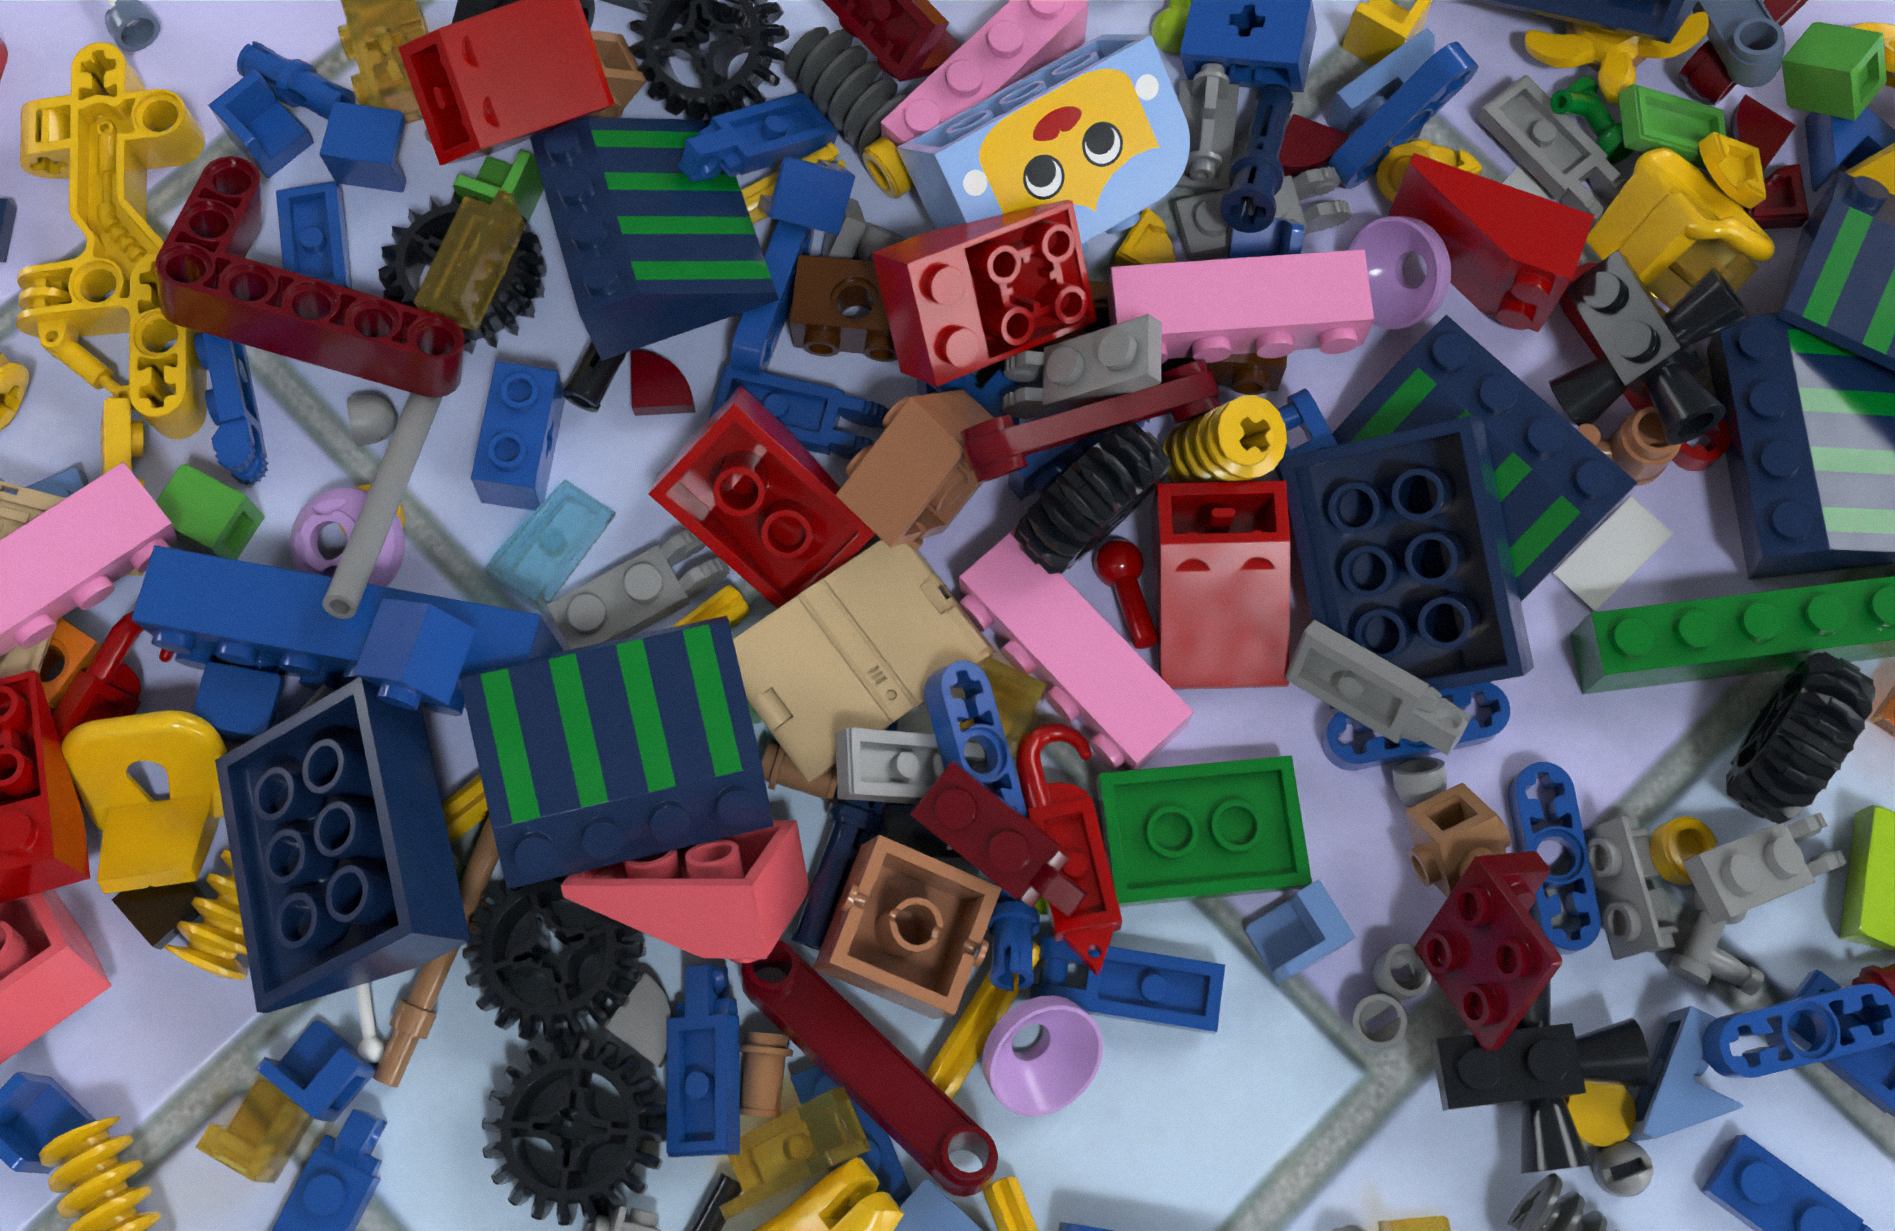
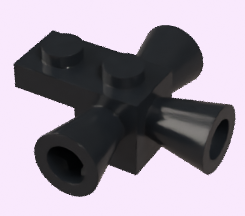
(1647, 348)
(1540, 1069)

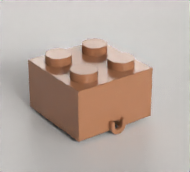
(916, 470)
(908, 928)

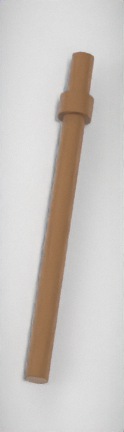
(415, 1016)

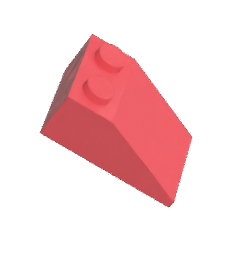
(706, 898)
(44, 969)

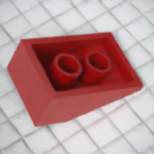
(1503, 244)
(760, 501)

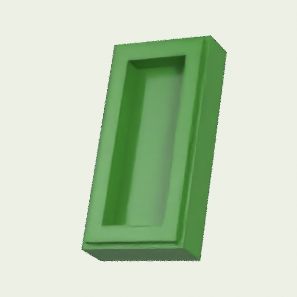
(1667, 121)

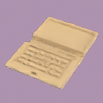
(853, 652)

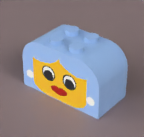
(1078, 130)

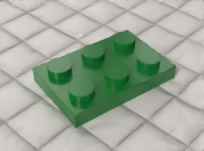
(1203, 831)

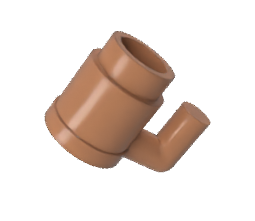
(1636, 446)

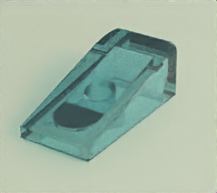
(549, 545)

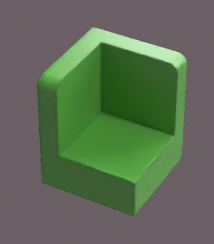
(1834, 70)
(519, 179)
(209, 513)

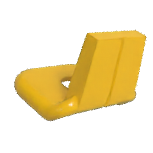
(1666, 211)
(142, 837)

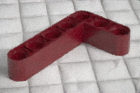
(219, 292)

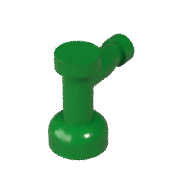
(1582, 101)

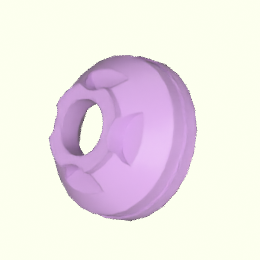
(1386, 247)
(341, 507)
(1052, 1070)

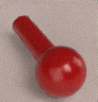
(1119, 566)

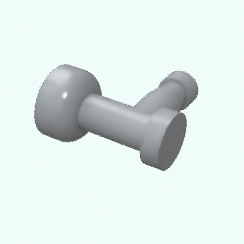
(1703, 958)

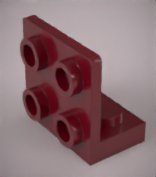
(902, 34)
(1489, 947)

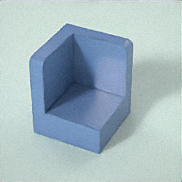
(1299, 932)

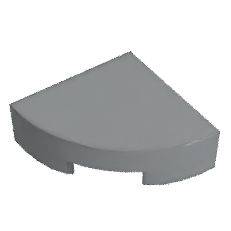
(850, 234)
(644, 1020)

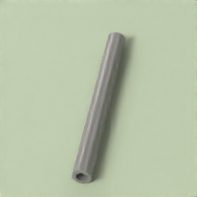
(380, 507)

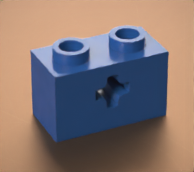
(1252, 40)
(518, 436)

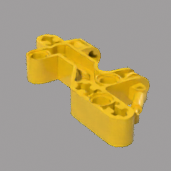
(105, 153)

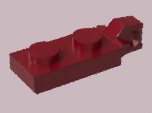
(998, 840)

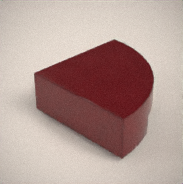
(1760, 128)
(1308, 145)
(1784, 201)
(658, 386)

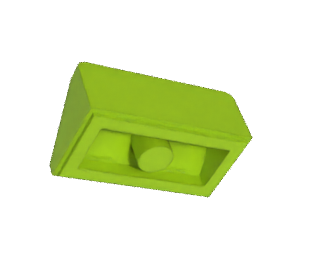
(1870, 881)

